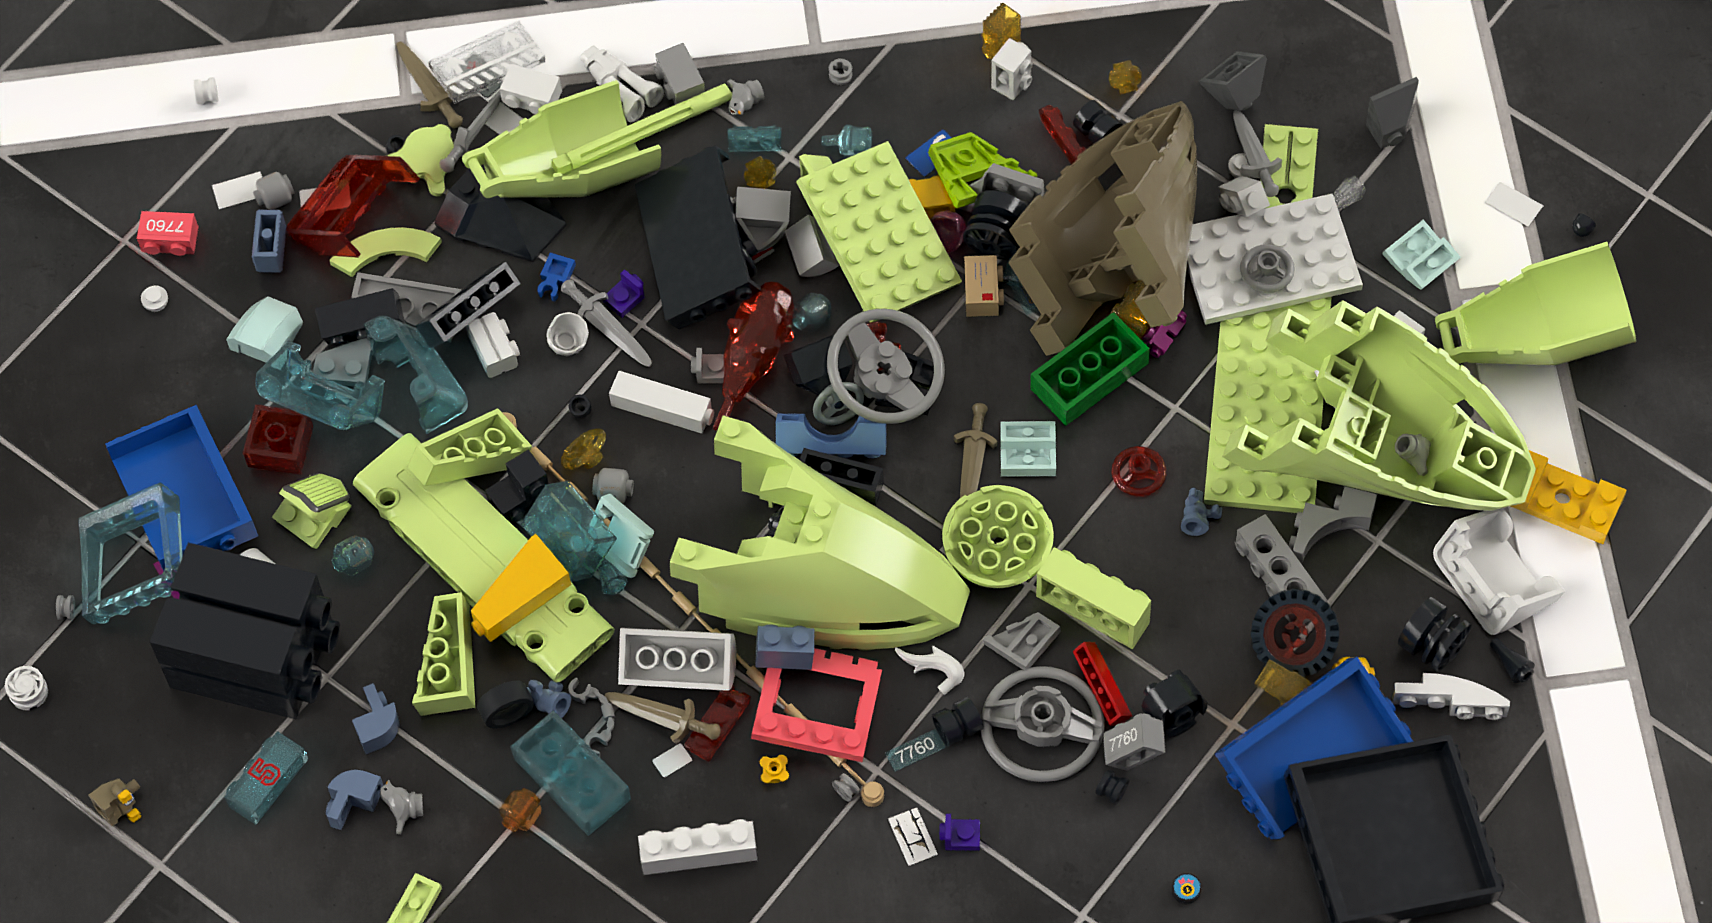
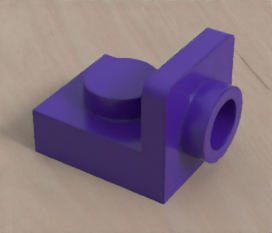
(625, 294)
(960, 833)

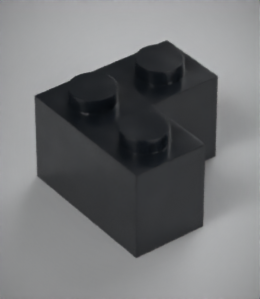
(518, 490)

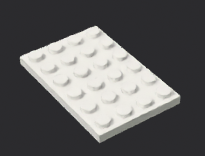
(1305, 229)

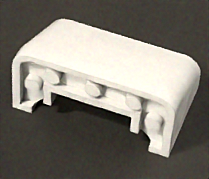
(1491, 573)

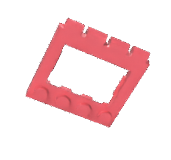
(814, 735)

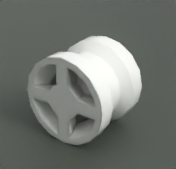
(205, 90)

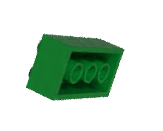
(1089, 368)

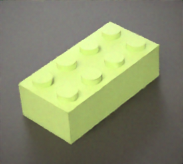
(1093, 597)

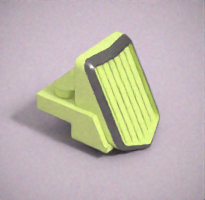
(313, 507)

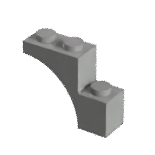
(1350, 511)

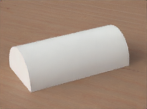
(677, 659)

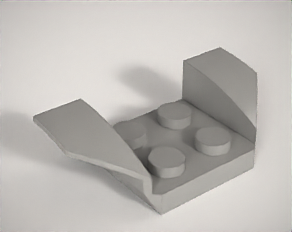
(1008, 181)

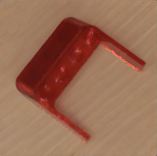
(342, 200)

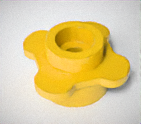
(777, 776)

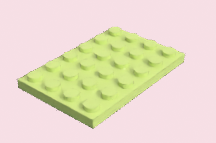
(879, 230)

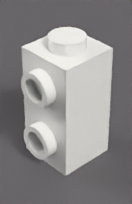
(1243, 196)

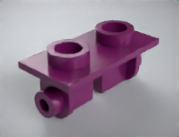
(1157, 338)

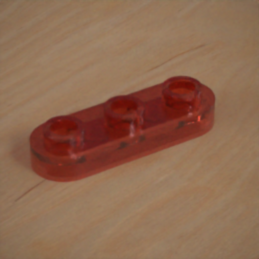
(1062, 135)

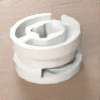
(26, 688)

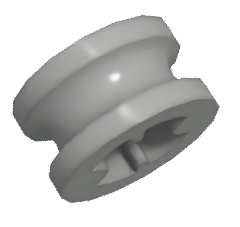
(840, 79)
(65, 607)
(846, 787)

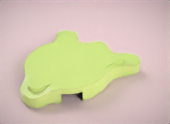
(423, 154)

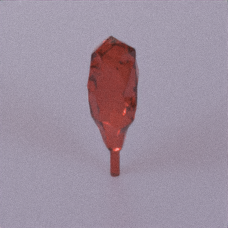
(755, 342)

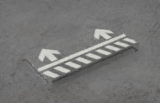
(485, 61)

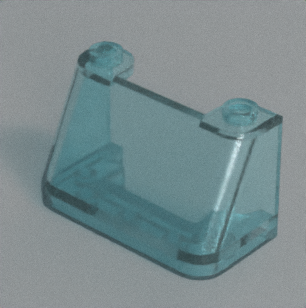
(290, 383)
(435, 389)

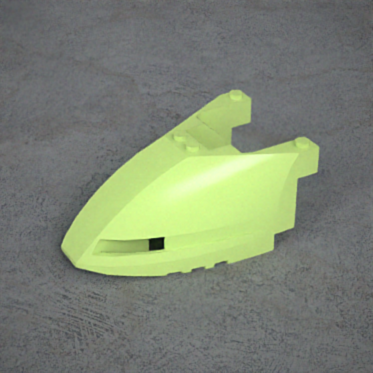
(1382, 387)
(826, 565)

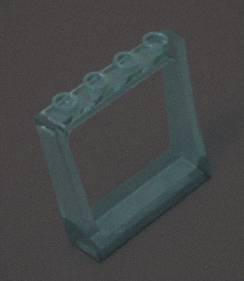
(116, 520)

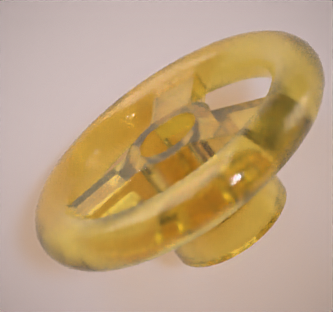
(584, 450)

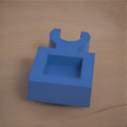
(554, 273)

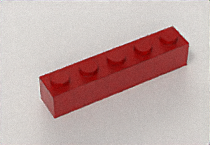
(1102, 683)

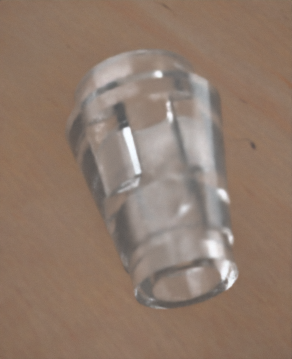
(1348, 192)

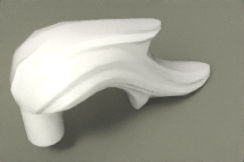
(936, 660)

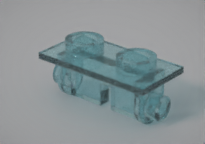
(754, 139)

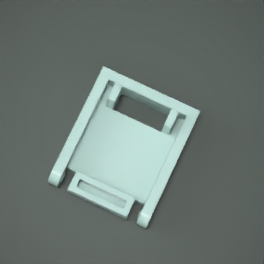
(631, 534)

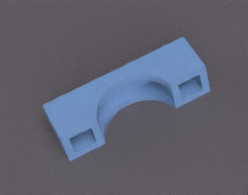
(864, 437)

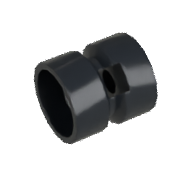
(1095, 122)
(960, 720)

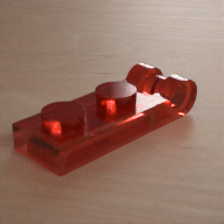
(721, 715)

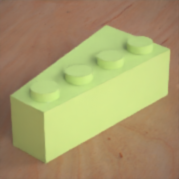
(468, 450)
(447, 664)

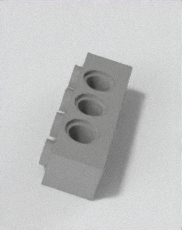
(1263, 534)

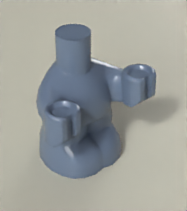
(1196, 514)
(549, 699)

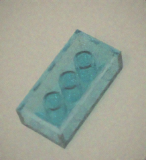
(571, 773)

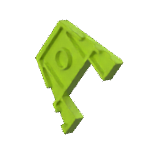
(965, 160)

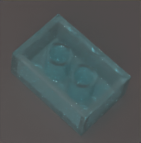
(569, 529)

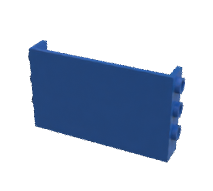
(187, 462)
(1327, 719)

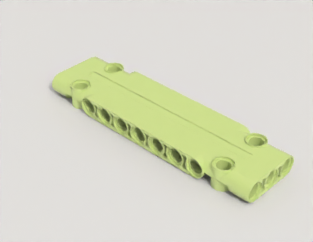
(470, 549)

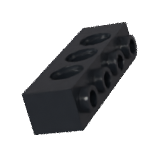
(467, 304)

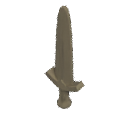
(432, 90)
(974, 450)
(665, 715)

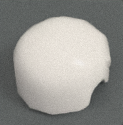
(567, 334)

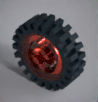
(1304, 606)

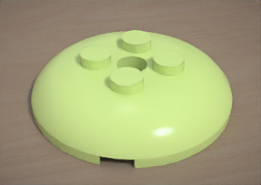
(992, 514)

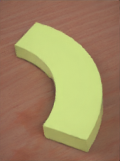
(388, 241)

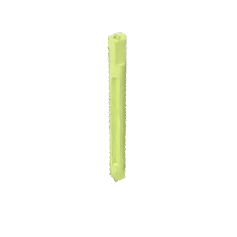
(642, 129)

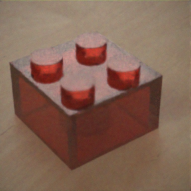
(277, 439)

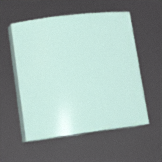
(1421, 255)
(1028, 448)

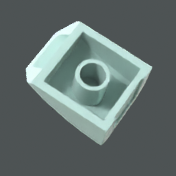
(265, 329)

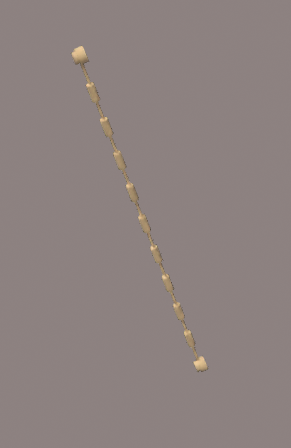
(871, 792)

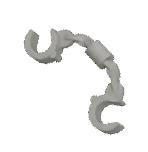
(606, 708)

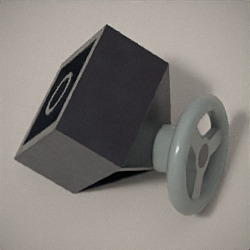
(810, 373)

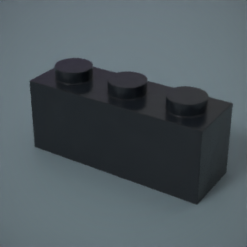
(347, 318)
(857, 477)

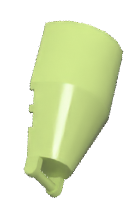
(521, 159)
(1544, 314)

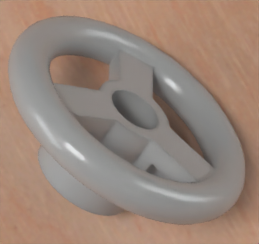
(1267, 256)

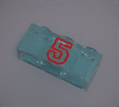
(265, 777)

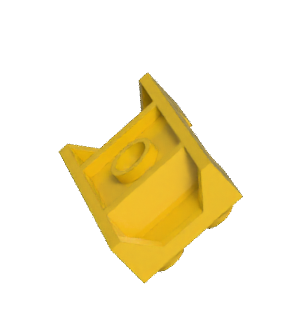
(1590, 504)

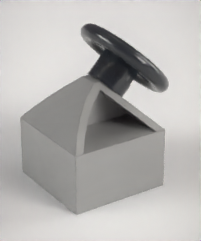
(760, 219)

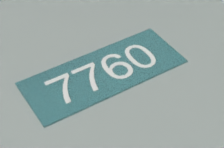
(915, 750)

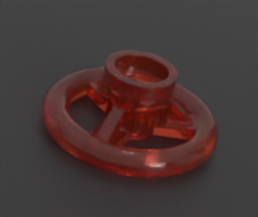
(1139, 458)

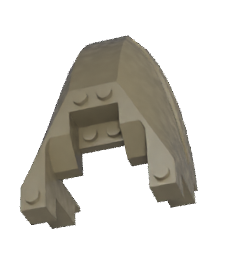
(1093, 242)

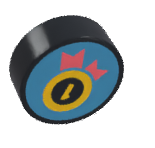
(1186, 888)

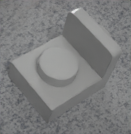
(708, 367)

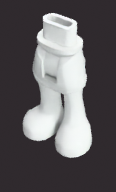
(608, 68)

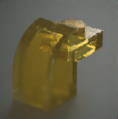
(1281, 682)

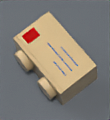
(982, 286)

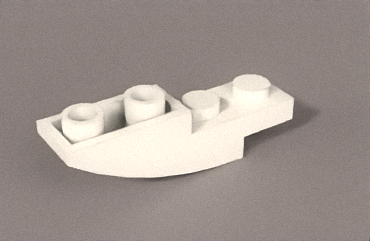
(1461, 695)

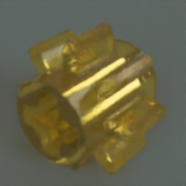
(1125, 77)
(760, 173)

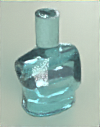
(850, 140)

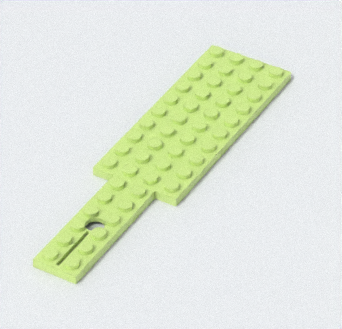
(1259, 381)

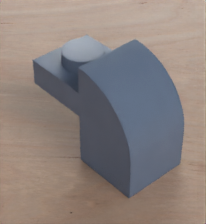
(380, 725)
(350, 789)

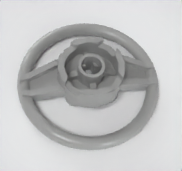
(871, 355)
(1060, 723)

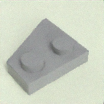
(345, 363)
(1024, 640)

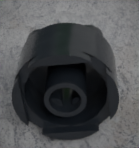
(1174, 702)

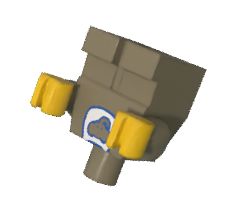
(115, 800)

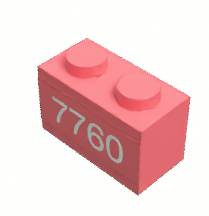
(167, 233)

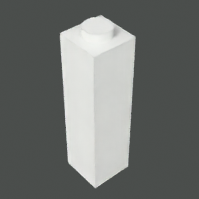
(661, 402)

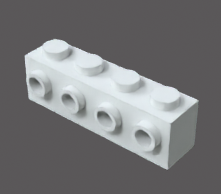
(697, 847)

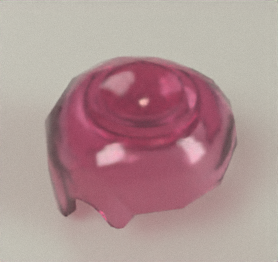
(949, 229)

